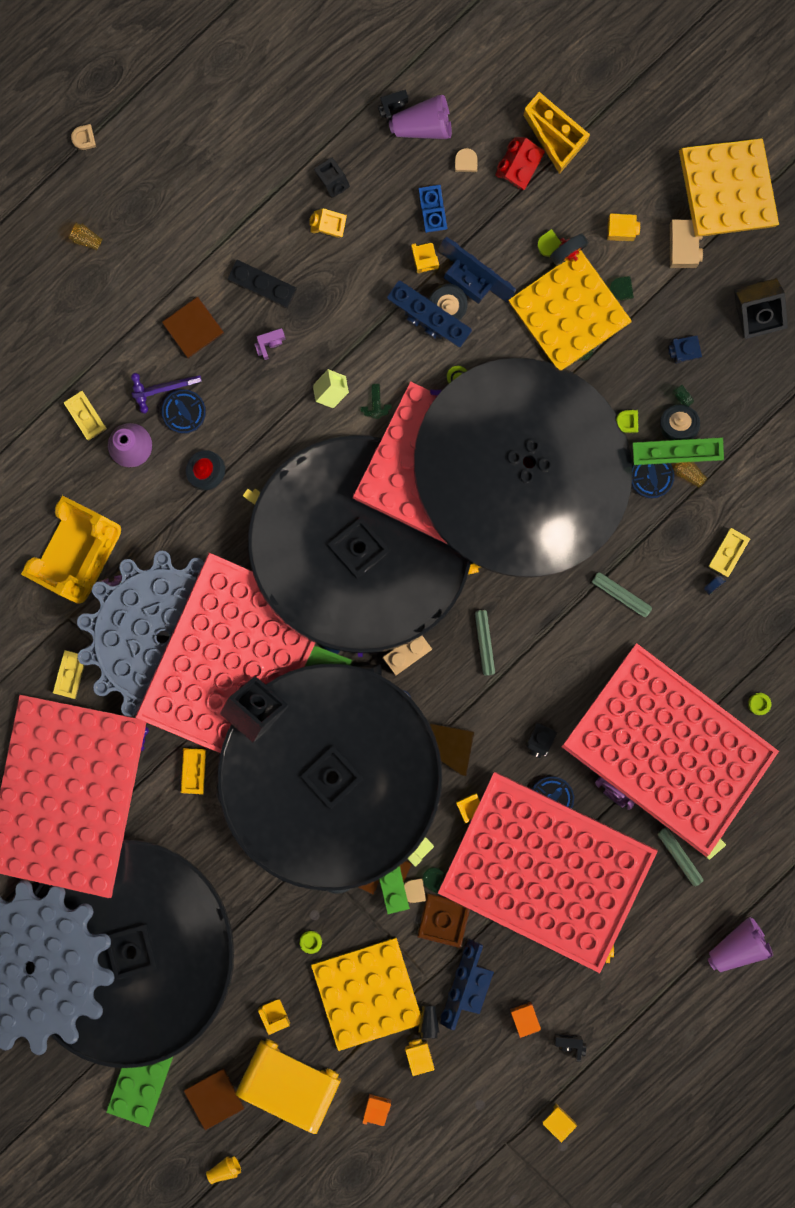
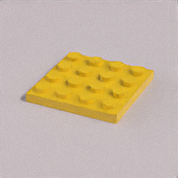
(728, 187)
(569, 311)
(367, 994)

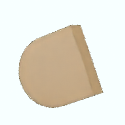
(83, 137)
(466, 161)
(415, 890)

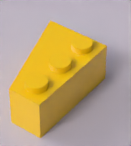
(555, 131)

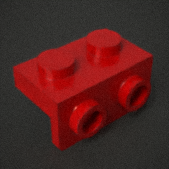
(519, 162)

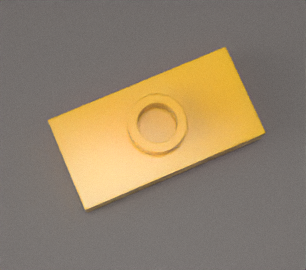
(193, 771)

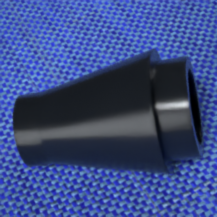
(428, 1023)

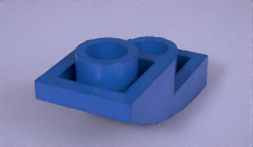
(432, 208)

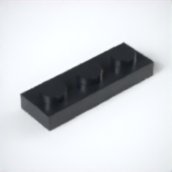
(262, 283)

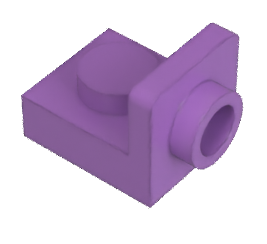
(272, 339)

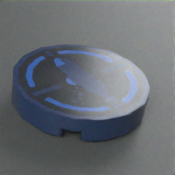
(184, 411)
(652, 479)
(555, 789)

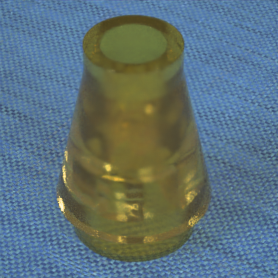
(84, 236)
(690, 472)

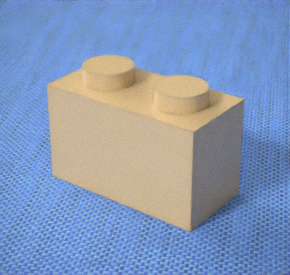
(684, 245)
(406, 655)

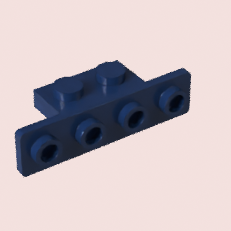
(473, 275)
(428, 315)
(468, 987)

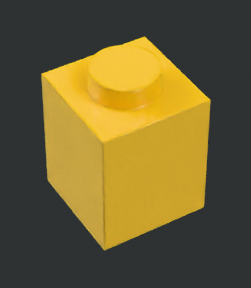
(622, 227)
(419, 1057)

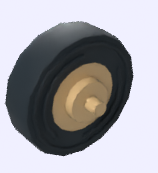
(450, 299)
(680, 423)

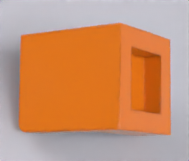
(525, 1019)
(376, 1110)

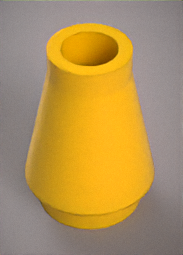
(225, 1170)

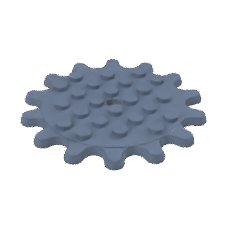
(128, 625)
(64, 968)

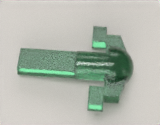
(376, 411)

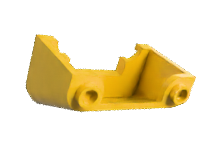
(75, 552)
(288, 1087)

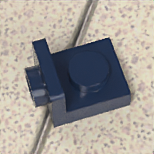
(685, 349)

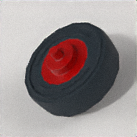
(569, 249)
(205, 470)

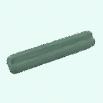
(622, 594)
(485, 642)
(680, 856)

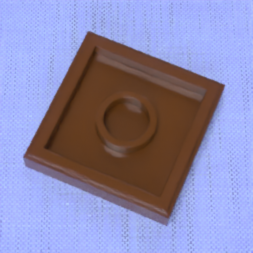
(193, 327)
(443, 921)
(214, 1099)

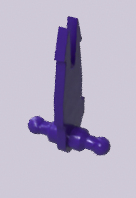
(140, 393)

